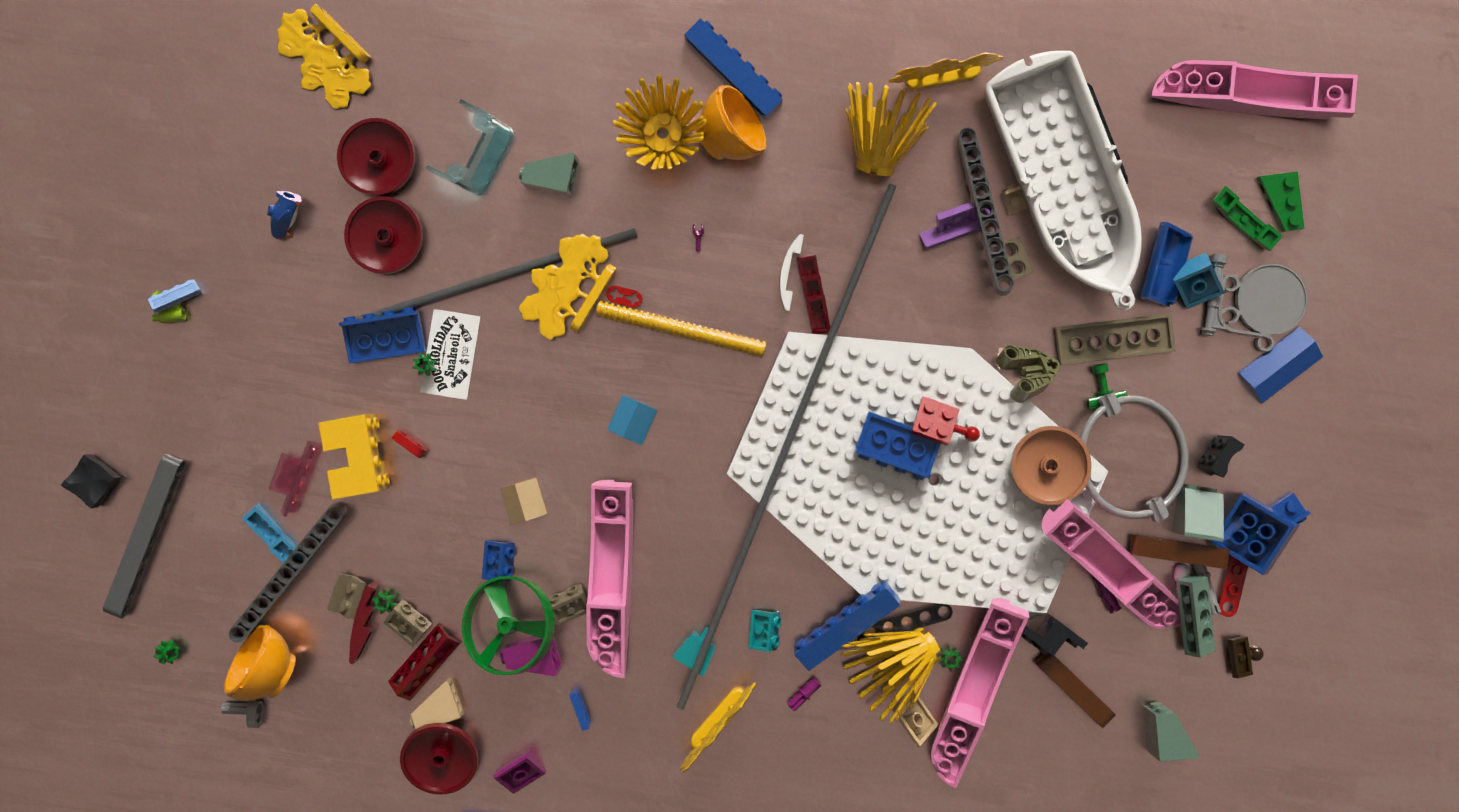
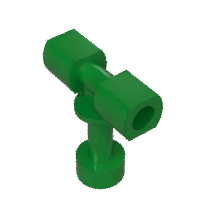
(1100, 369)

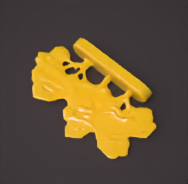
(322, 61)
(944, 72)
(561, 286)
(716, 722)

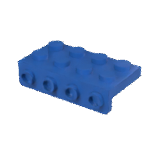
(383, 335)
(895, 445)

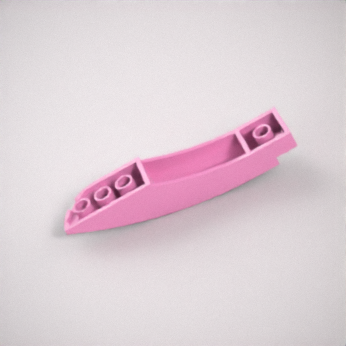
(1258, 90)
(1112, 565)
(610, 575)
(976, 689)

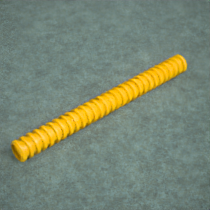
(680, 328)

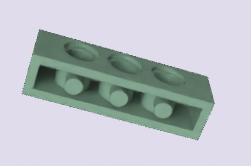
(1196, 615)

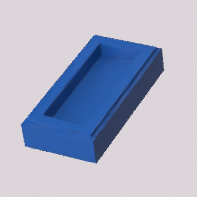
(580, 709)

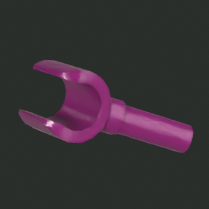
(698, 234)

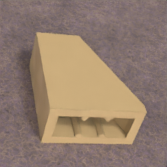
(438, 707)

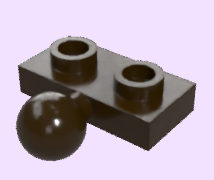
(1241, 656)

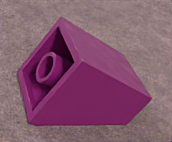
(520, 652)

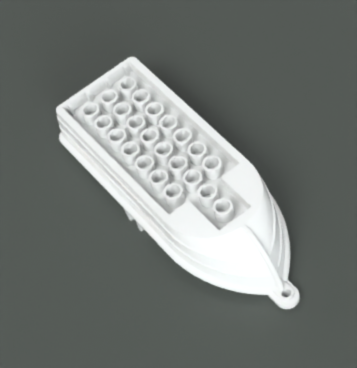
(1068, 171)

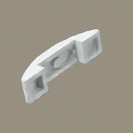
(795, 249)

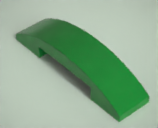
(1244, 220)

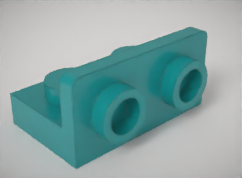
(764, 630)

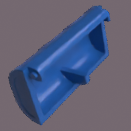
(1166, 261)

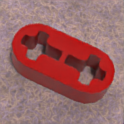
(625, 292)
(409, 444)

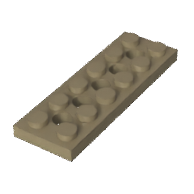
(1123, 328)

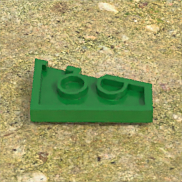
(1285, 198)

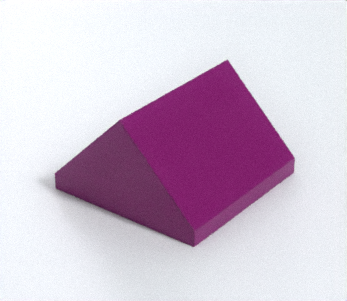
(519, 771)

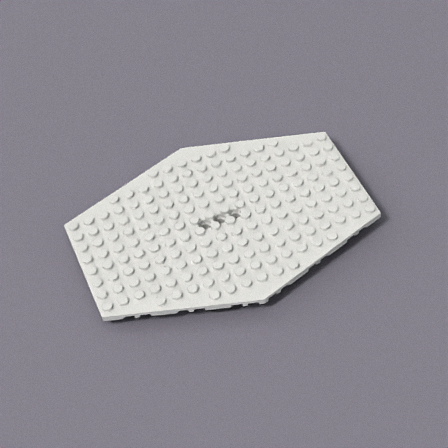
(931, 543)

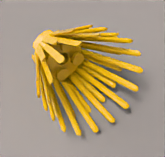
(659, 118)
(873, 136)
(913, 658)

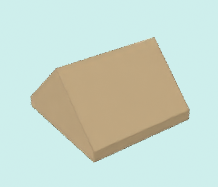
(523, 501)
(917, 721)

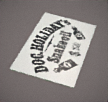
(453, 346)

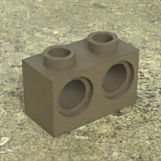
(1018, 257)

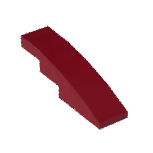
(813, 294)
(361, 629)

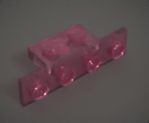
(288, 476)

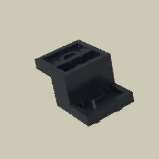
(1051, 635)

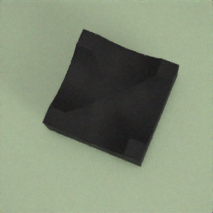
(1219, 455)
(91, 481)

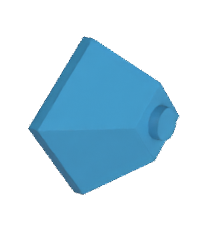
(1198, 281)

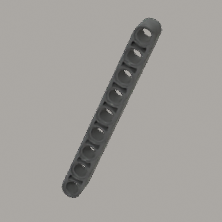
(985, 202)
(144, 536)
(283, 580)

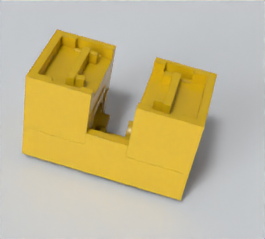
(365, 468)

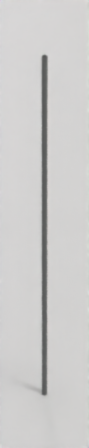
(786, 446)

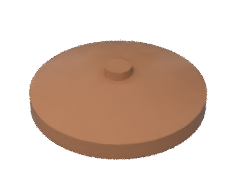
(1051, 465)

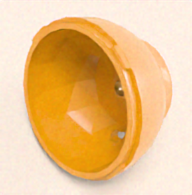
(731, 126)
(260, 666)

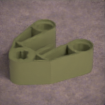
(1036, 369)

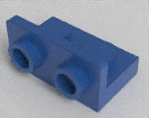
(1291, 508)
(497, 559)

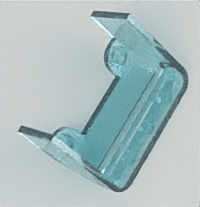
(486, 156)

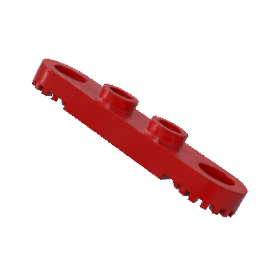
(1232, 585)

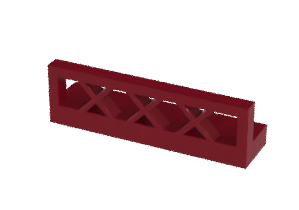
(424, 666)

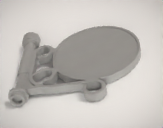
(1266, 300)

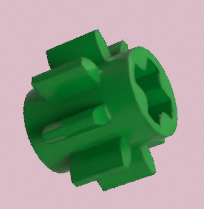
(418, 364)
(382, 607)
(166, 652)
(946, 662)

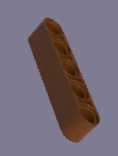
(1179, 551)
(1075, 689)

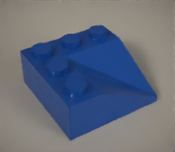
(1256, 533)

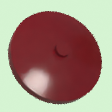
(376, 157)
(383, 235)
(439, 758)

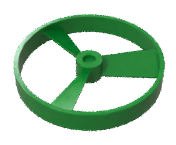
(507, 624)

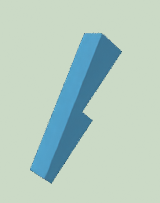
(271, 533)

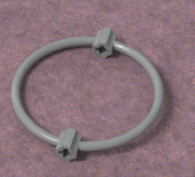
(1155, 507)

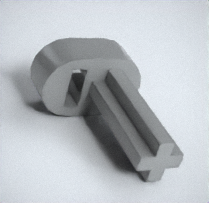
(252, 710)

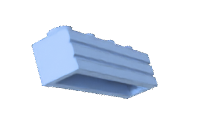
(174, 296)

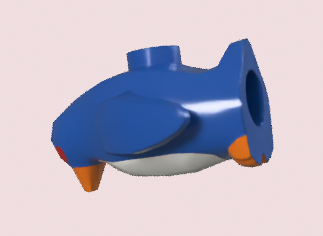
(283, 213)

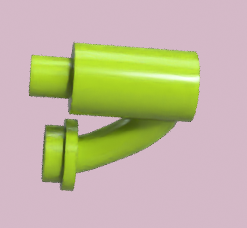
(175, 314)

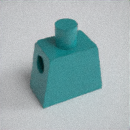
(689, 649)

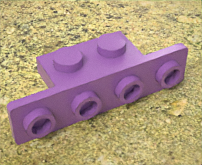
(952, 225)

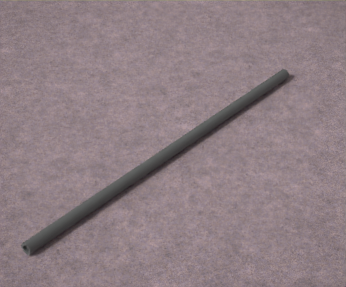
(495, 277)

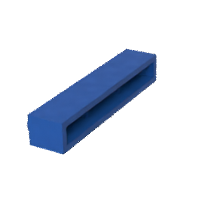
(733, 68)
(846, 625)

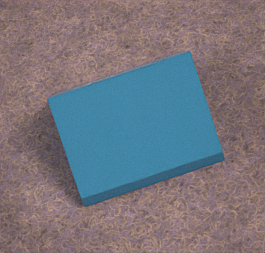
(632, 420)

